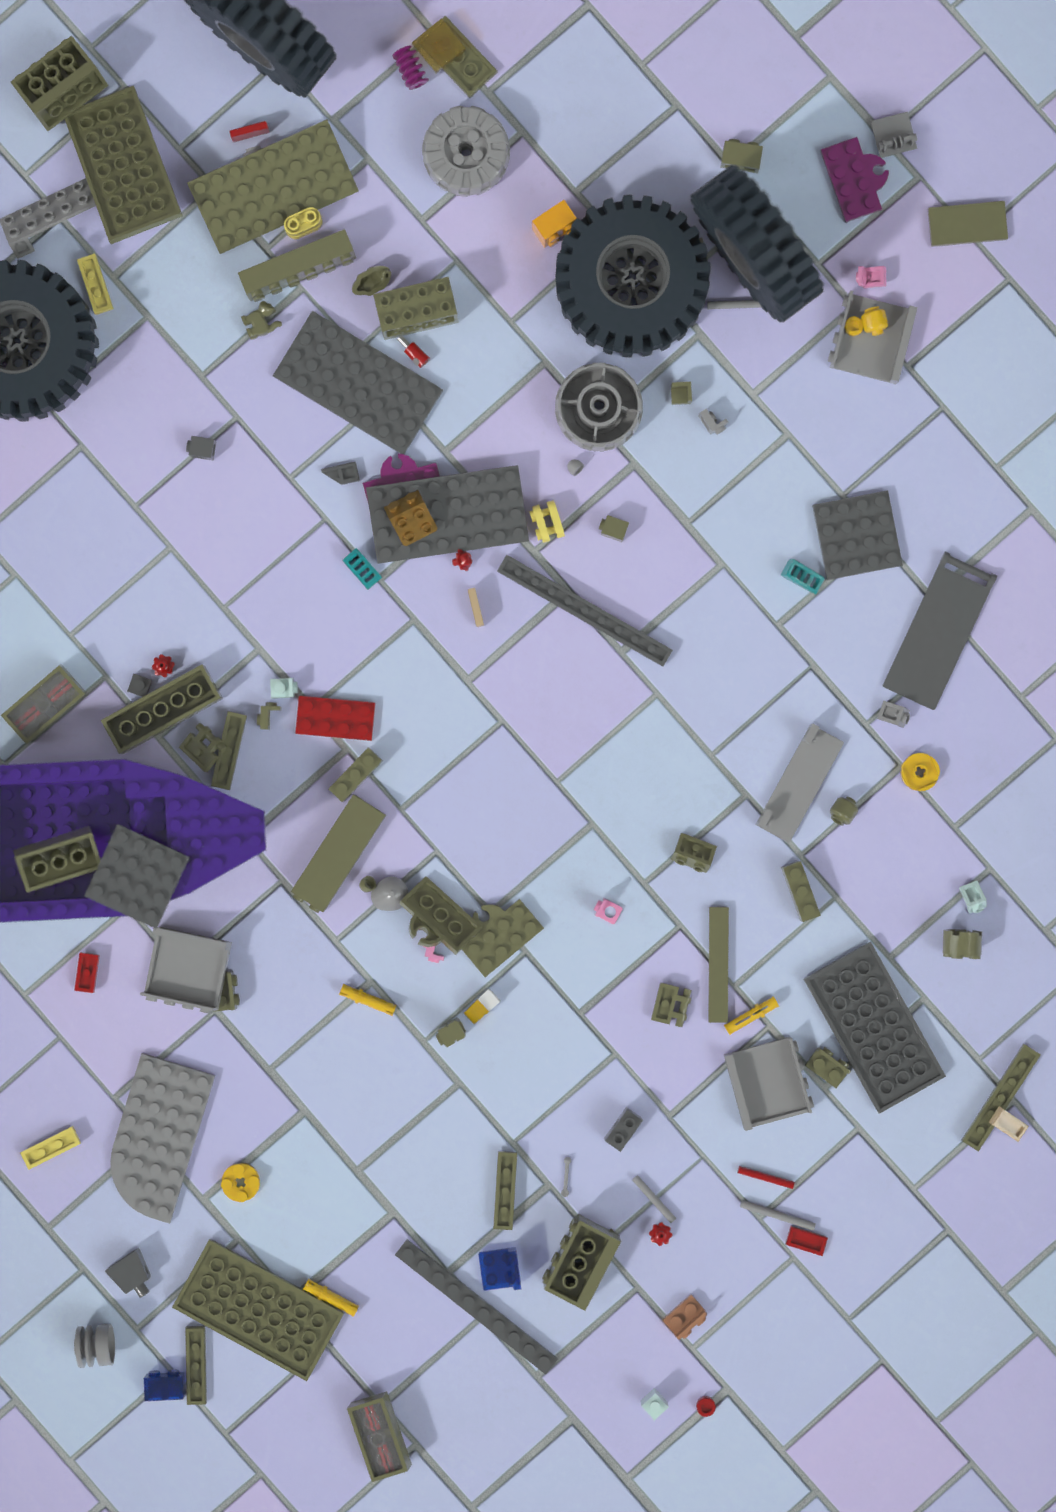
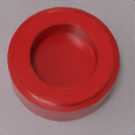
(705, 1406)

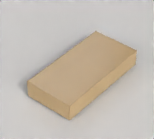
(475, 607)
(1008, 1124)

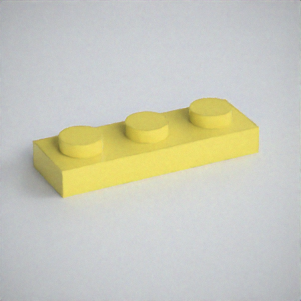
(95, 284)
(50, 1148)

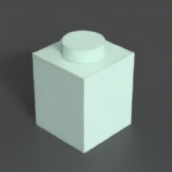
(654, 1404)

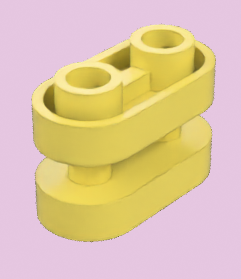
(303, 223)
(542, 531)

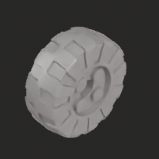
(466, 130)
(596, 428)

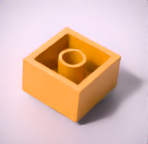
(553, 224)

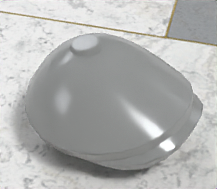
(389, 894)

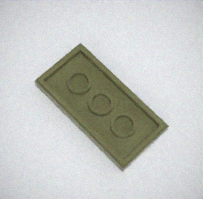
(470, 68)
(967, 223)

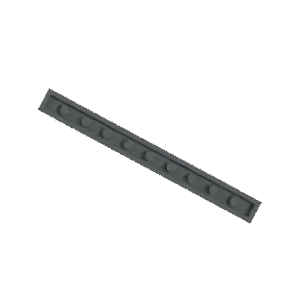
(584, 610)
(476, 1306)

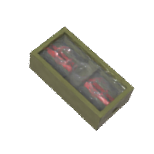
(43, 703)
(379, 1436)

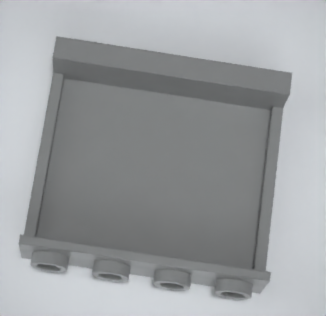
(187, 970)
(768, 1082)

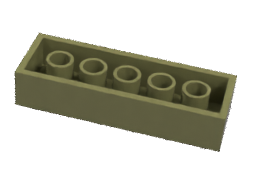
(297, 265)
(161, 709)

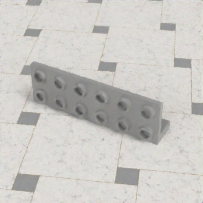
(44, 215)
(799, 783)

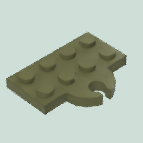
(438, 917)
(501, 935)

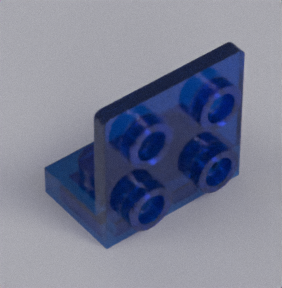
(500, 1269)

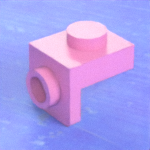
(871, 276)
(432, 956)

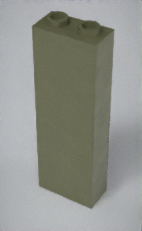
(338, 854)

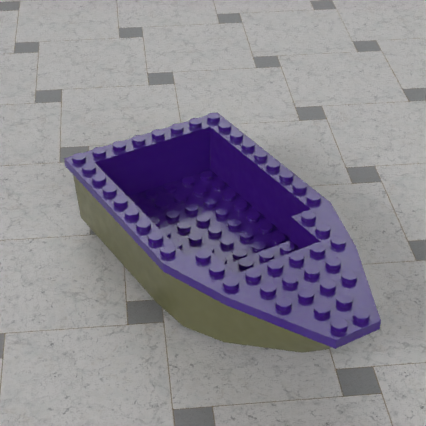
(159, 804)

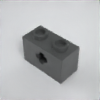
(623, 1129)

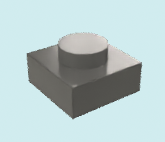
(139, 685)

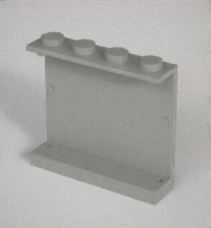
(868, 355)

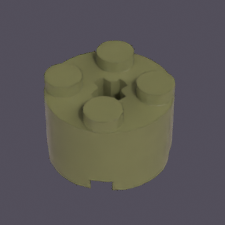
(962, 943)

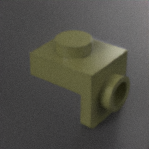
(264, 718)

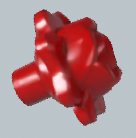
(463, 560)
(163, 665)
(660, 1234)

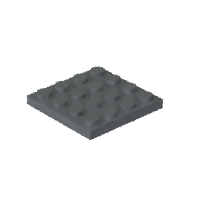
(857, 535)
(137, 876)

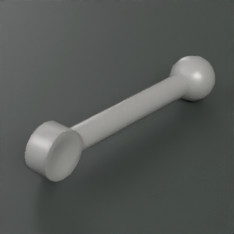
(567, 1160)

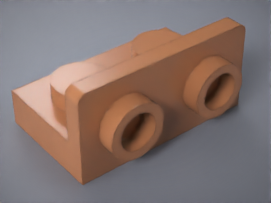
(685, 1317)

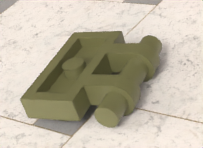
(198, 751)
(665, 1003)

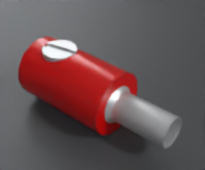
(414, 352)

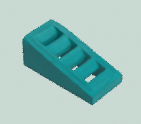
(351, 556)
(786, 573)

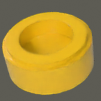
(853, 326)

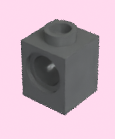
(201, 448)

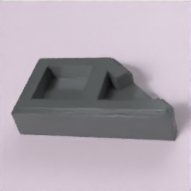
(343, 473)

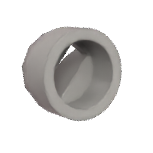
(575, 467)

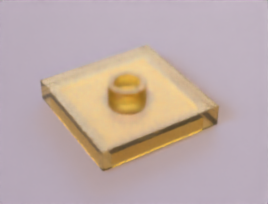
(438, 46)

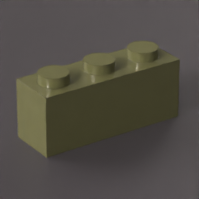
(355, 774)
(800, 891)

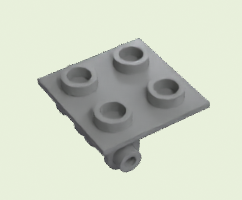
(894, 134)

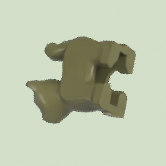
(258, 321)

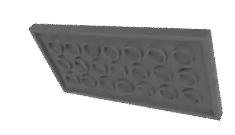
(357, 383)
(468, 509)
(874, 1027)

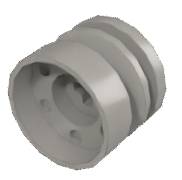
(91, 1346)

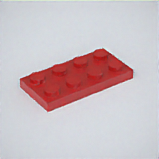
(335, 718)

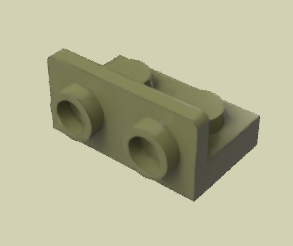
(694, 853)
(229, 998)
(827, 1067)

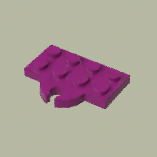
(854, 178)
(408, 472)

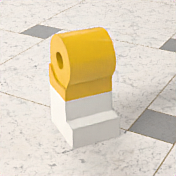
(482, 1006)

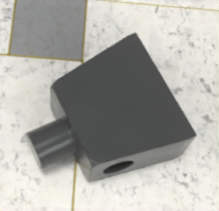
(130, 1273)

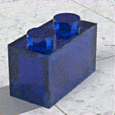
(164, 1385)

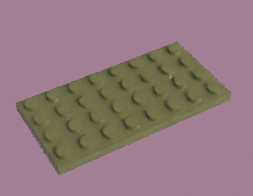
(122, 165)
(272, 184)
(258, 1309)

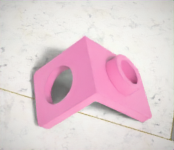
(600, 910)

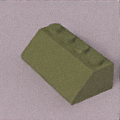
(57, 859)

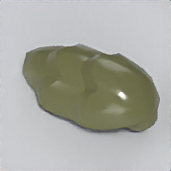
(371, 280)

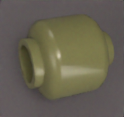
(843, 811)

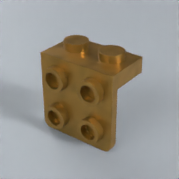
(410, 518)

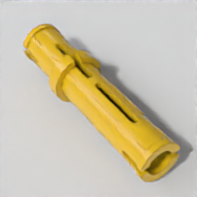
(367, 999)
(771, 1003)
(330, 1297)

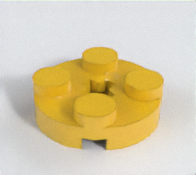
(929, 777)
(238, 1171)

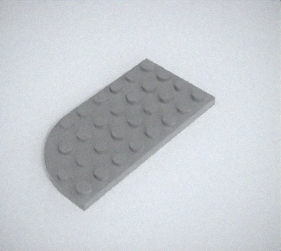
(158, 1134)

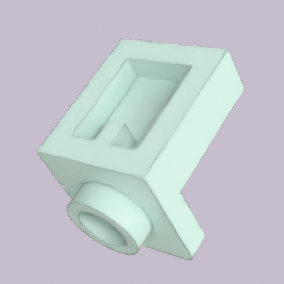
(283, 688)
(973, 897)

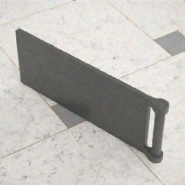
(938, 633)

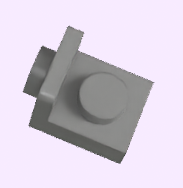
(709, 420)
(894, 714)

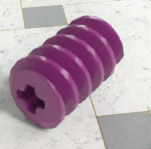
(408, 67)

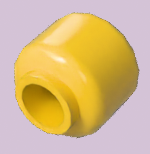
(874, 320)

